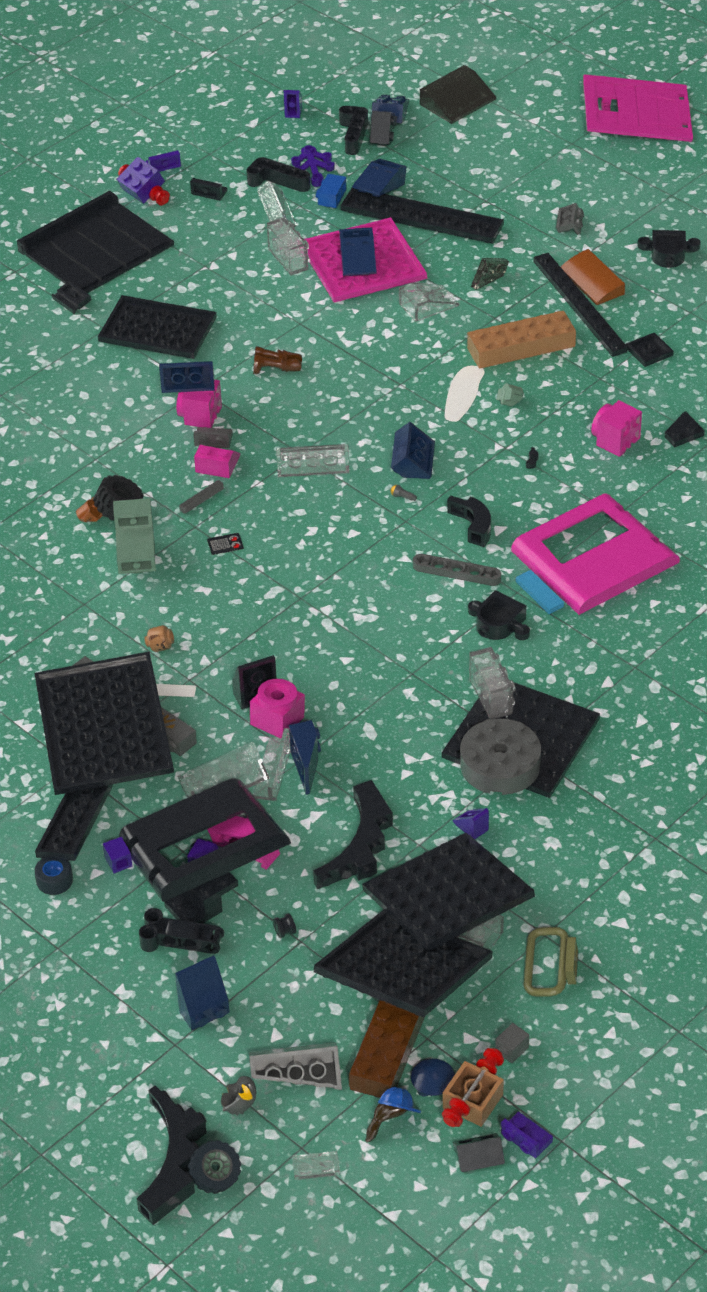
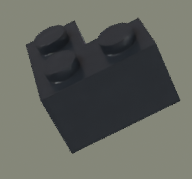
(382, 127)

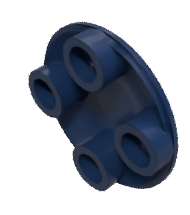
(431, 1077)

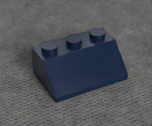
(187, 377)
(412, 453)

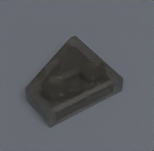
(489, 271)

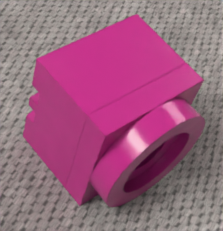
(200, 407)
(617, 427)
(276, 706)

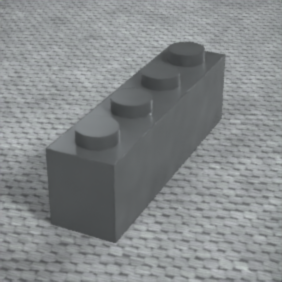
(300, 1065)

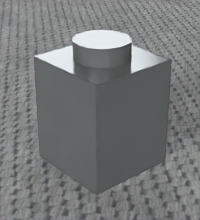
(512, 1042)

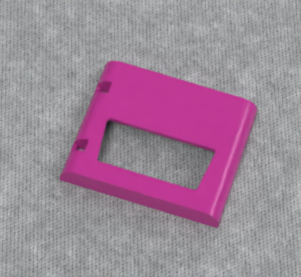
(602, 570)

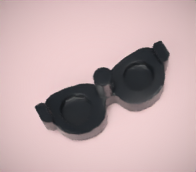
(533, 457)

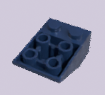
(396, 105)
(381, 177)
(357, 251)

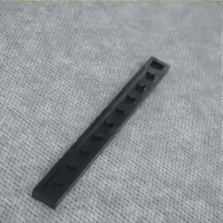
(580, 305)

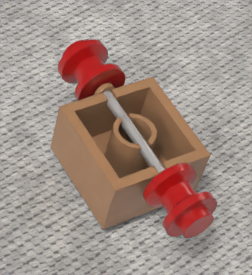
(474, 1090)

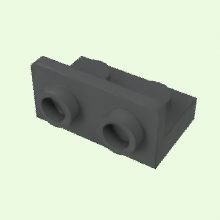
(569, 218)
(213, 437)

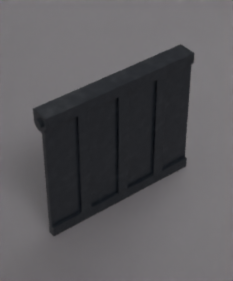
(94, 243)

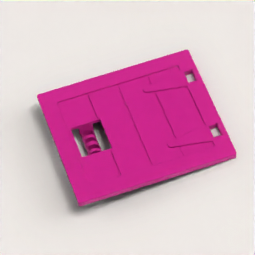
(643, 108)

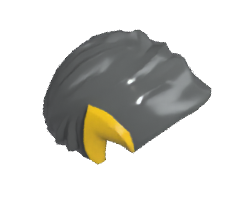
(239, 1096)

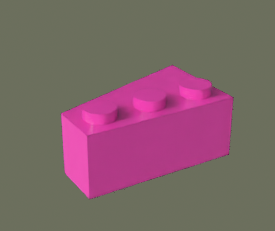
(235, 829)

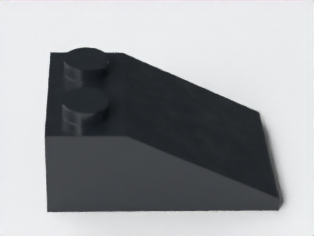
(250, 677)

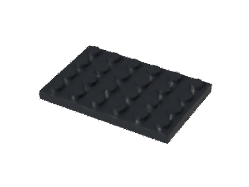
(157, 326)

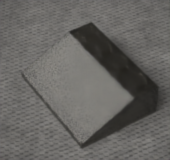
(456, 94)

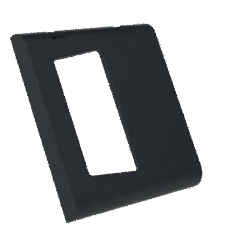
(191, 817)

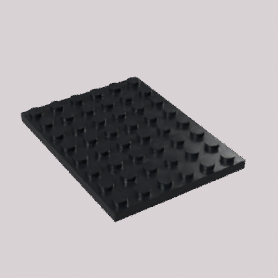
(103, 723)

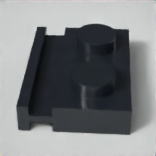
(71, 297)

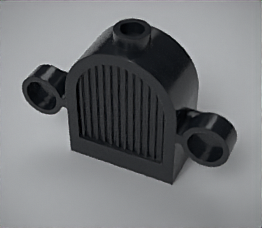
(668, 247)
(500, 617)

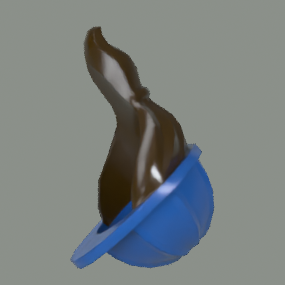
(391, 1104)

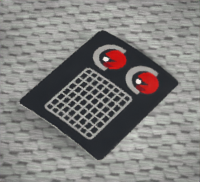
(225, 543)

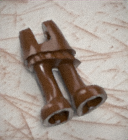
(283, 360)

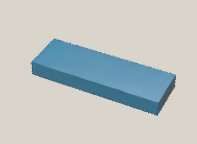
(539, 591)

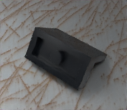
(207, 189)
(479, 1152)

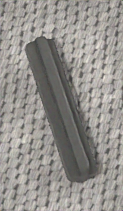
(201, 496)

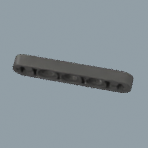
(464, 574)

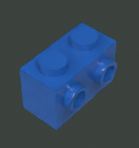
(331, 190)

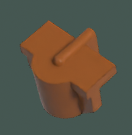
(88, 512)

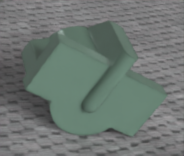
(510, 394)

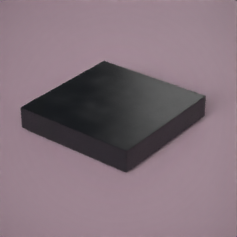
(649, 349)

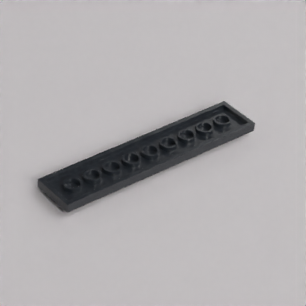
(423, 215)

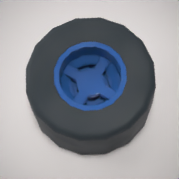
(53, 876)

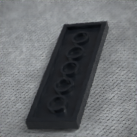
(72, 823)

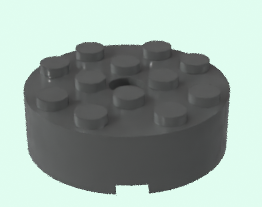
(500, 756)

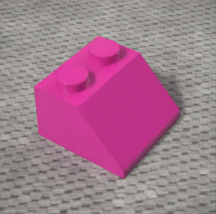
(215, 461)

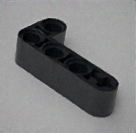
(357, 122)
(277, 173)

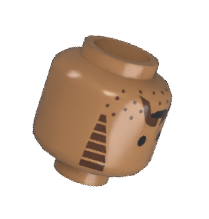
(159, 638)

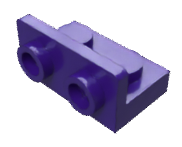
(526, 1134)

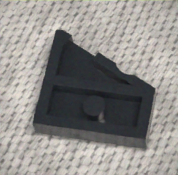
(683, 430)

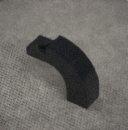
(475, 512)

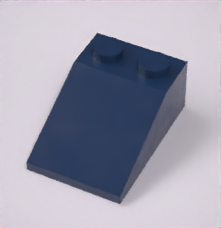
(305, 751)
(201, 993)

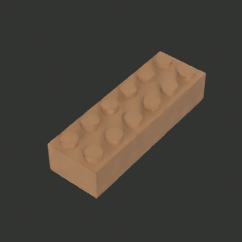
(521, 339)

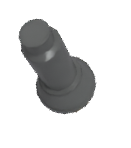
(398, 491)

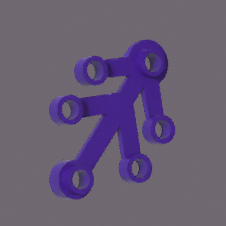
(309, 152)

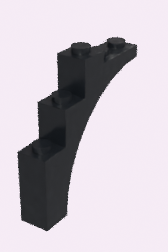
(369, 839)
(173, 1182)

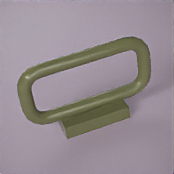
(567, 961)

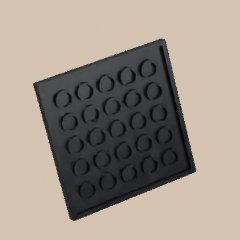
(557, 723)
(448, 891)
(397, 969)

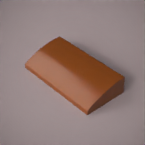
(593, 277)

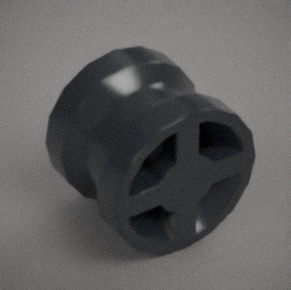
(284, 925)

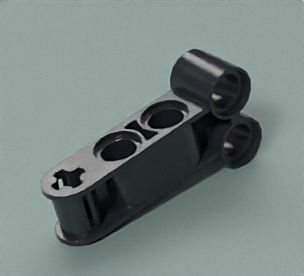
(178, 934)

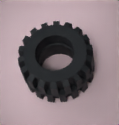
(115, 489)

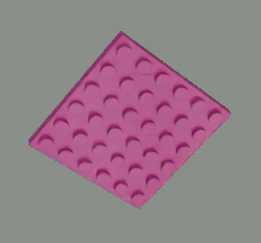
(394, 262)

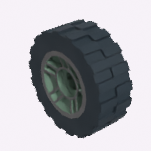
(217, 1154)

